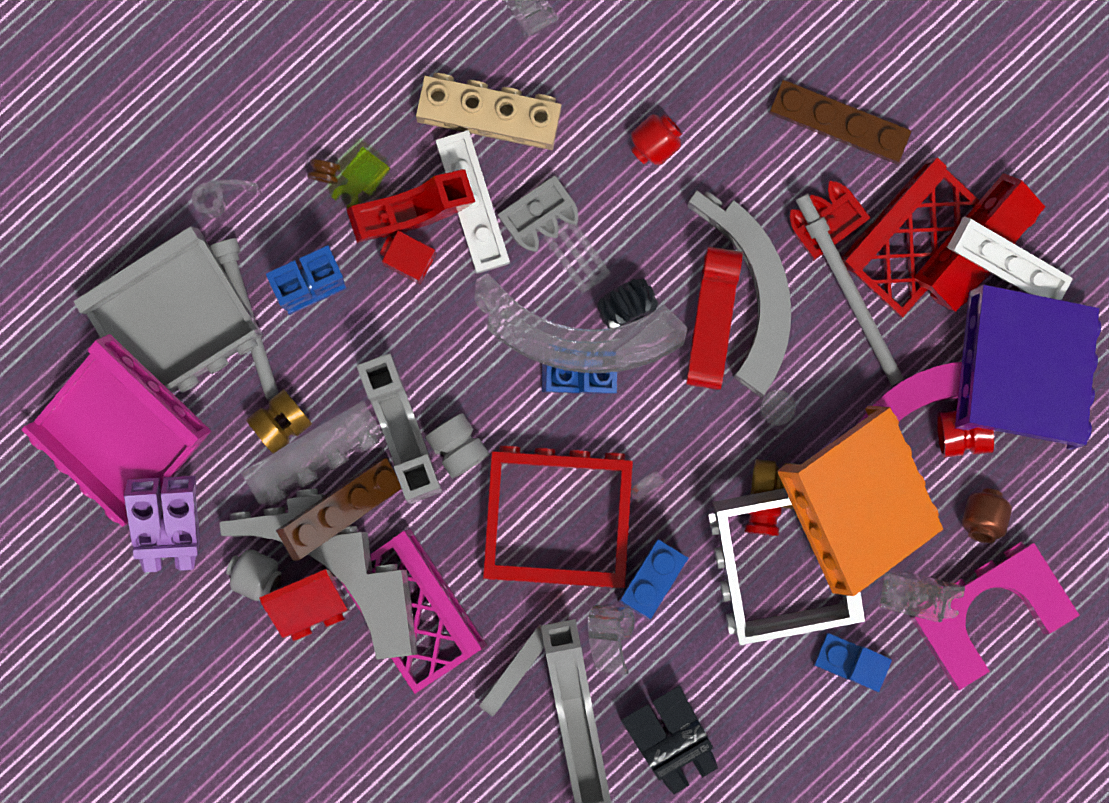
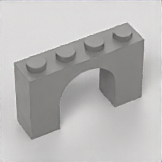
(399, 428)

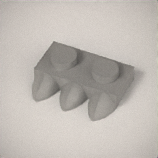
(540, 213)

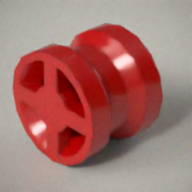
(764, 522)

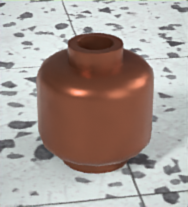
(986, 516)

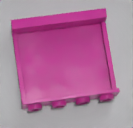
(115, 426)

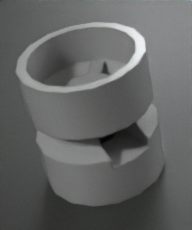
(458, 447)

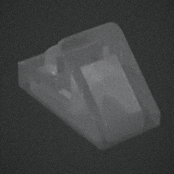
(532, 15)

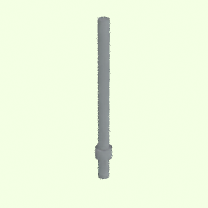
(818, 229)

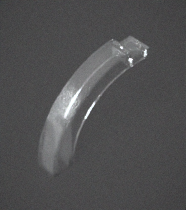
(576, 348)

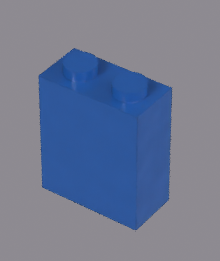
(653, 579)

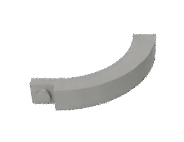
(769, 283)
(575, 712)

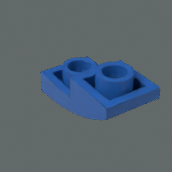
(564, 381)

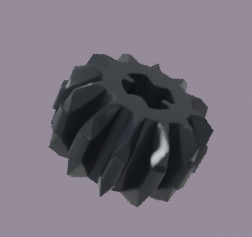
(627, 303)

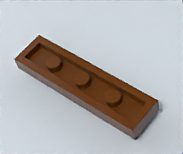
(840, 122)
(339, 509)

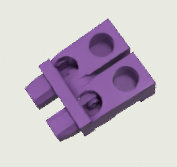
(164, 535)

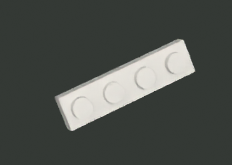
(479, 218)
(1008, 261)

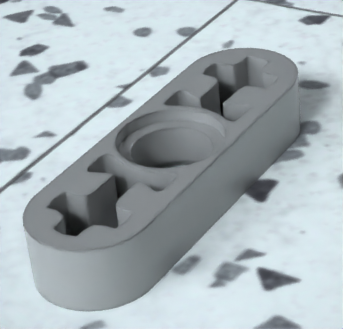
(513, 673)

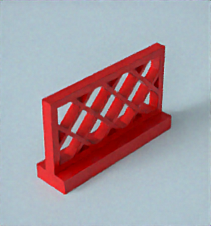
(889, 222)

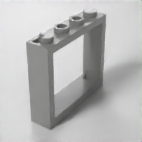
(778, 626)

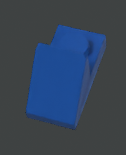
(852, 662)

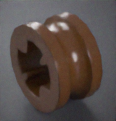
(324, 171)

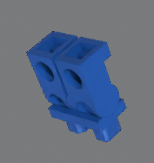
(302, 288)

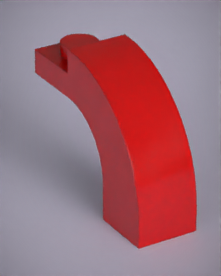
(413, 209)

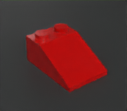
(306, 605)

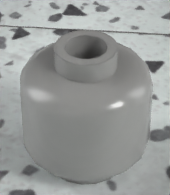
(253, 574)

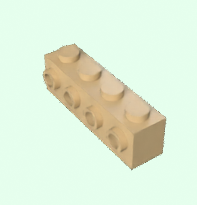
(489, 112)

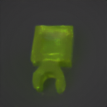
(363, 174)

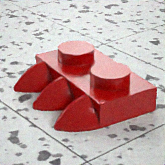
(842, 216)

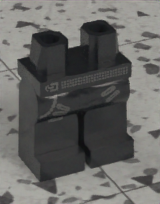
(678, 747)

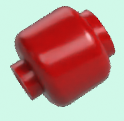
(656, 139)

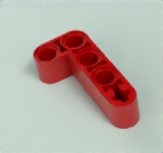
(713, 317)

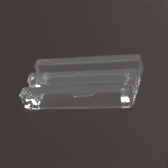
(594, 280)

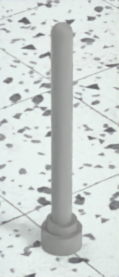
(227, 255)

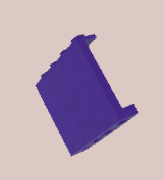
(1028, 366)

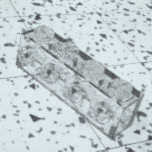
(312, 453)

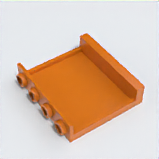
(862, 502)

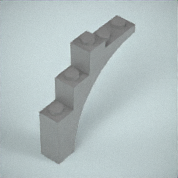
(380, 595)

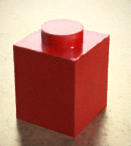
(407, 257)

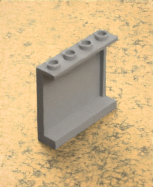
(174, 312)

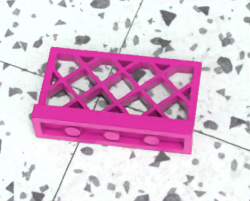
(441, 601)

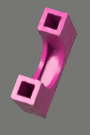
(1023, 574)

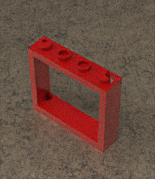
(547, 458)

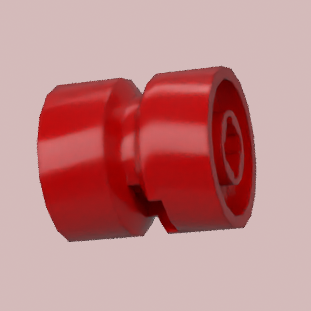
(956, 441)

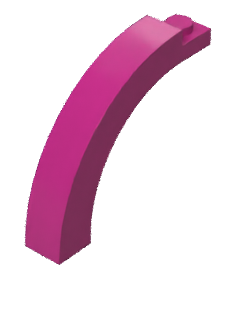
(922, 389)

